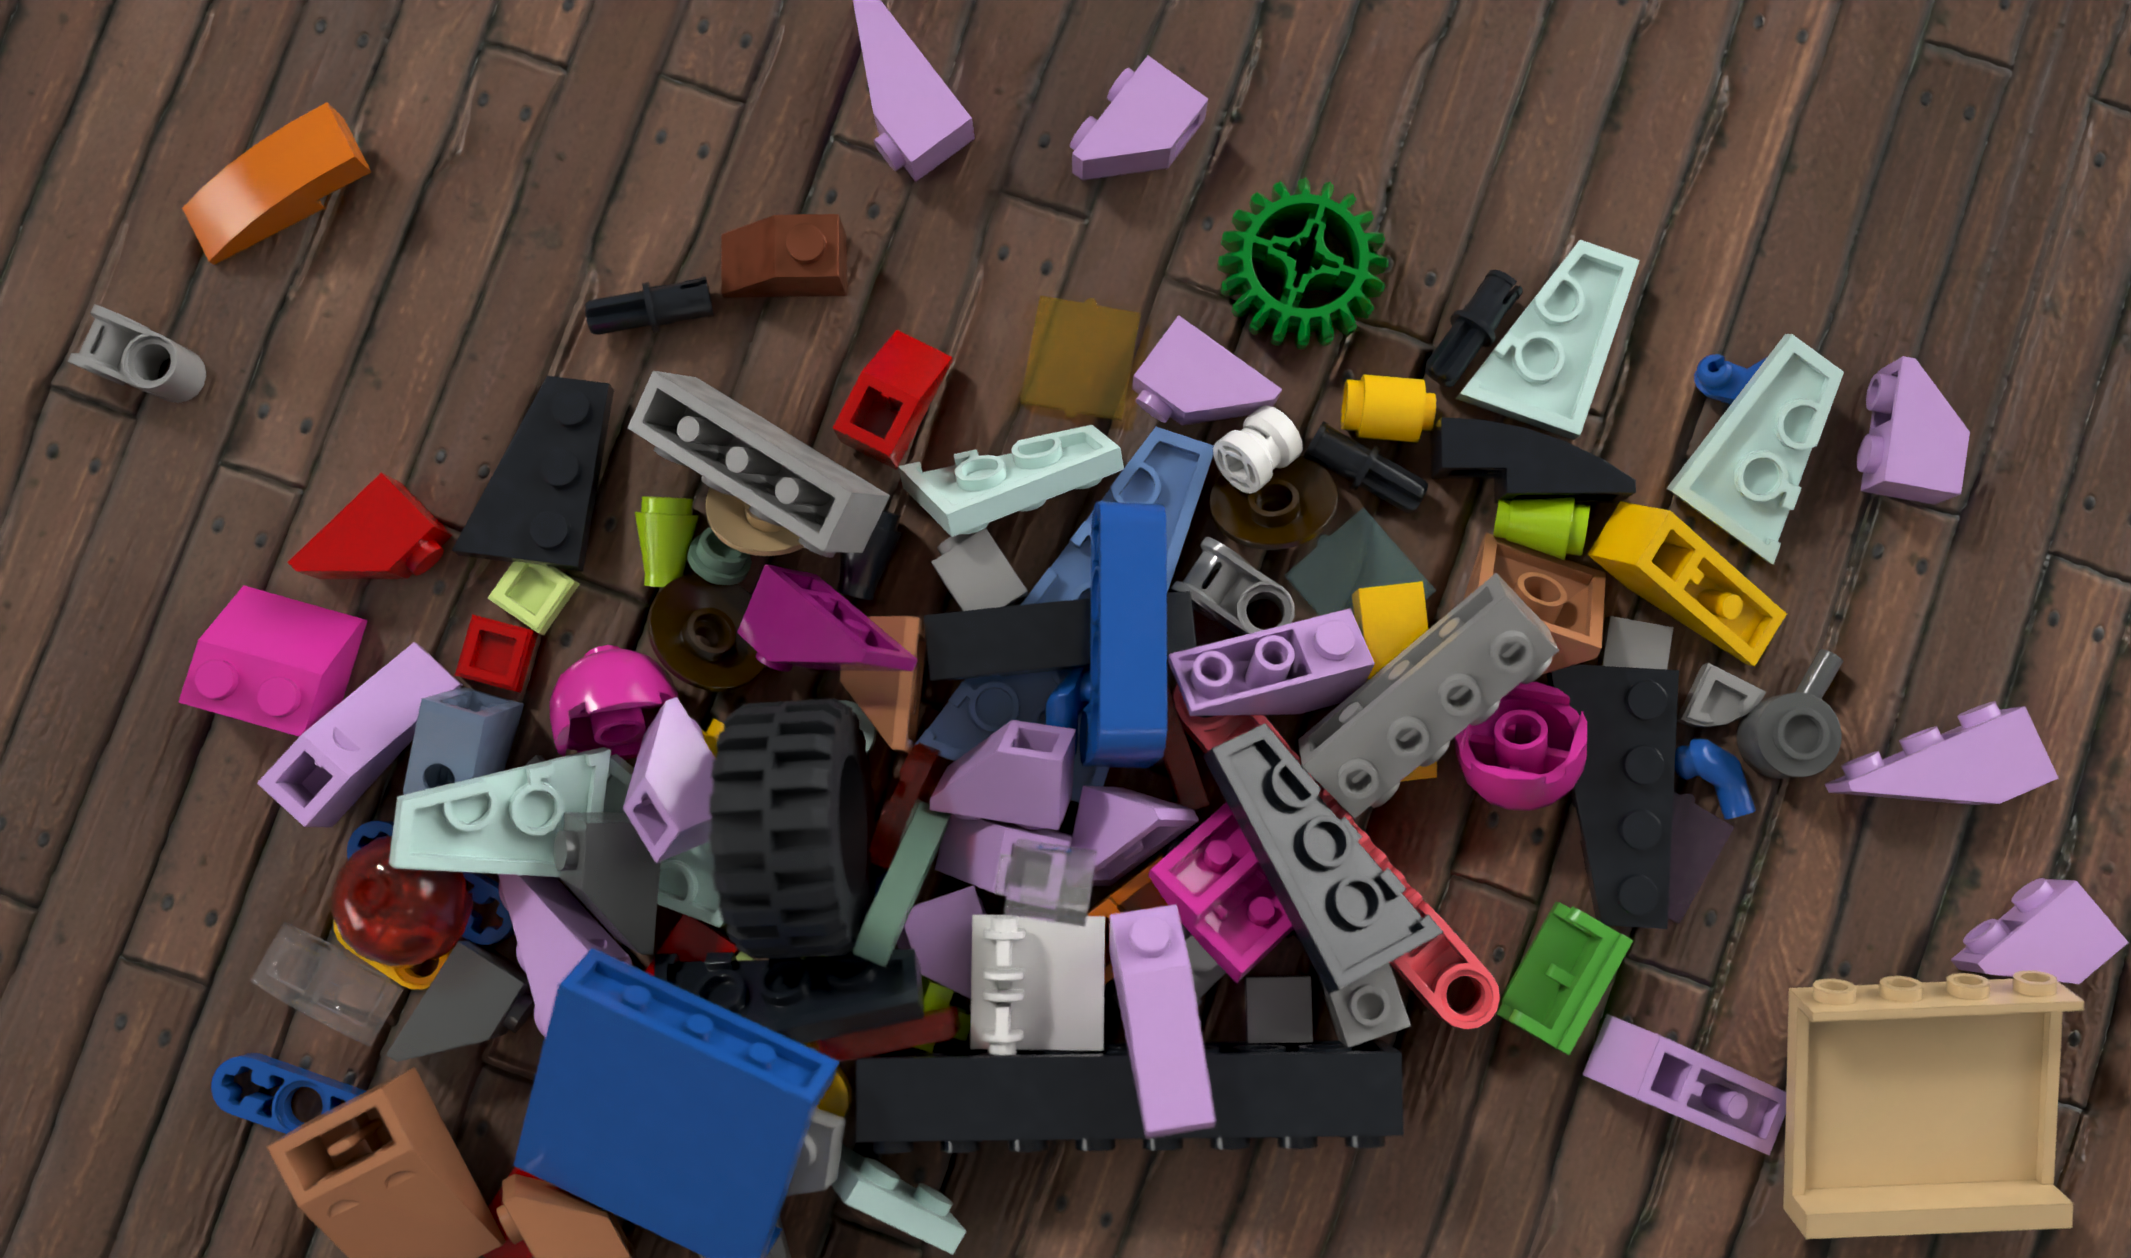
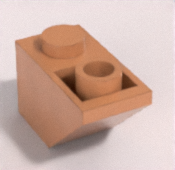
(559, 1222)

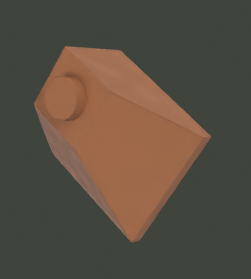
(1557, 590)
(893, 697)

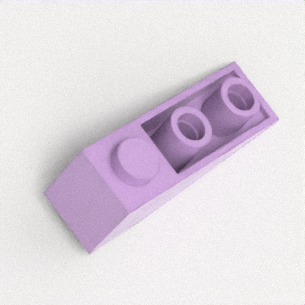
(1276, 669)
(355, 740)
(1978, 763)
(551, 935)

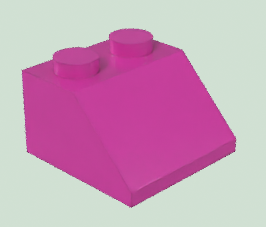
(273, 661)

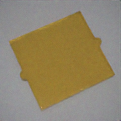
(1080, 358)

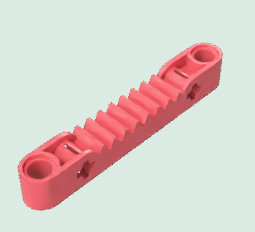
(1428, 967)

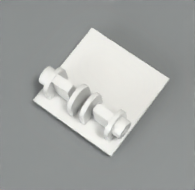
(1037, 984)

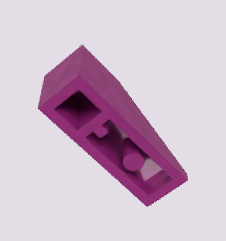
(810, 625)

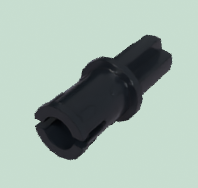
(651, 307)
(1473, 327)
(1366, 468)

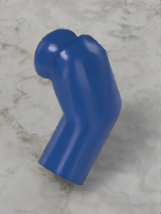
(1722, 379)
(1069, 700)
(1720, 769)

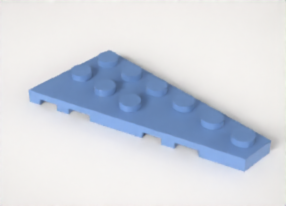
(1163, 471)

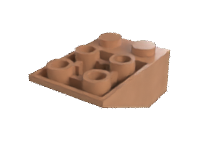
(387, 1177)

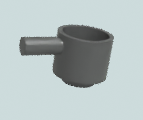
(1796, 730)

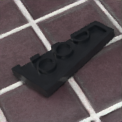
(1625, 787)
(805, 996)

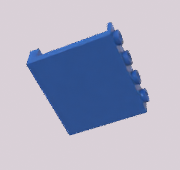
(669, 1109)

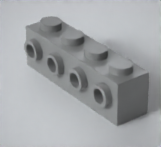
(758, 464)
(1427, 697)

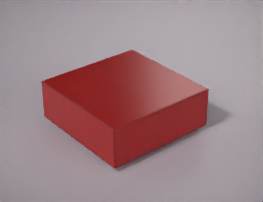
(496, 653)

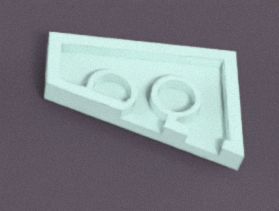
(1558, 345)
(992, 487)

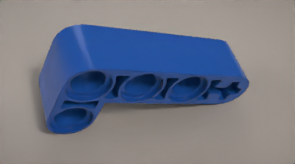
(1127, 637)

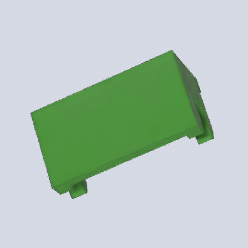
(1563, 977)

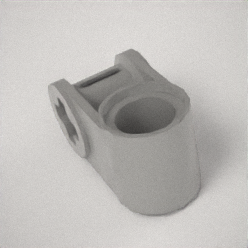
(133, 354)
(1231, 589)

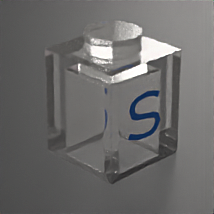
(1047, 881)

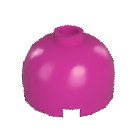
(608, 701)
(1526, 749)

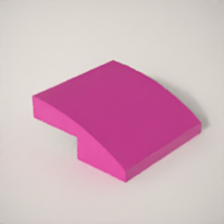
(1223, 894)

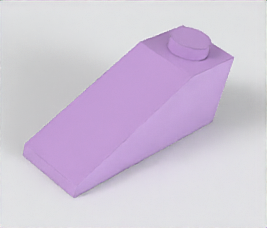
(910, 102)
(1161, 1020)
(1687, 1084)

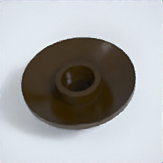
(1283, 513)
(709, 610)

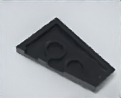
(546, 482)

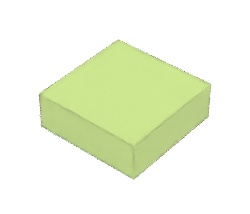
(533, 593)

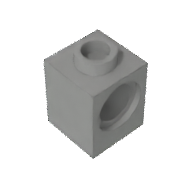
(978, 572)
(1366, 1007)

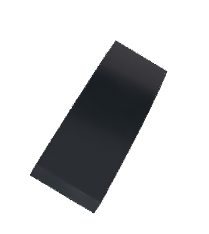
(1523, 463)

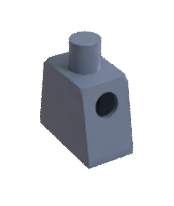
(460, 738)

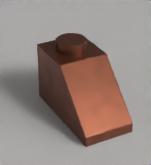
(785, 257)

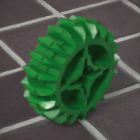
(1280, 260)

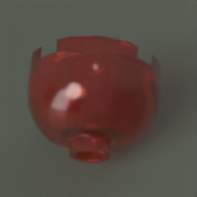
(398, 912)

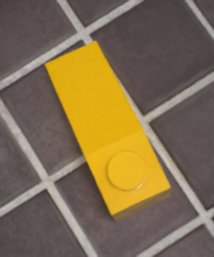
(1686, 579)

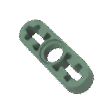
(901, 885)

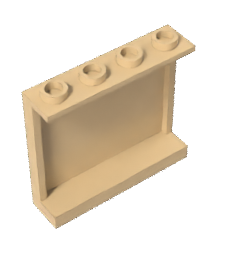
(1924, 1106)

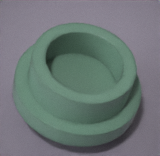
(716, 560)

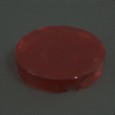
(914, 786)

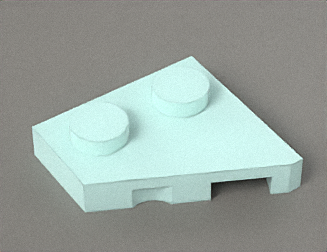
(883, 1195)

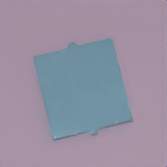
(1352, 559)

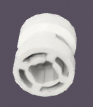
(1263, 444)

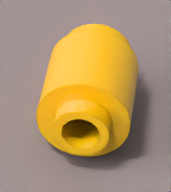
(1387, 408)

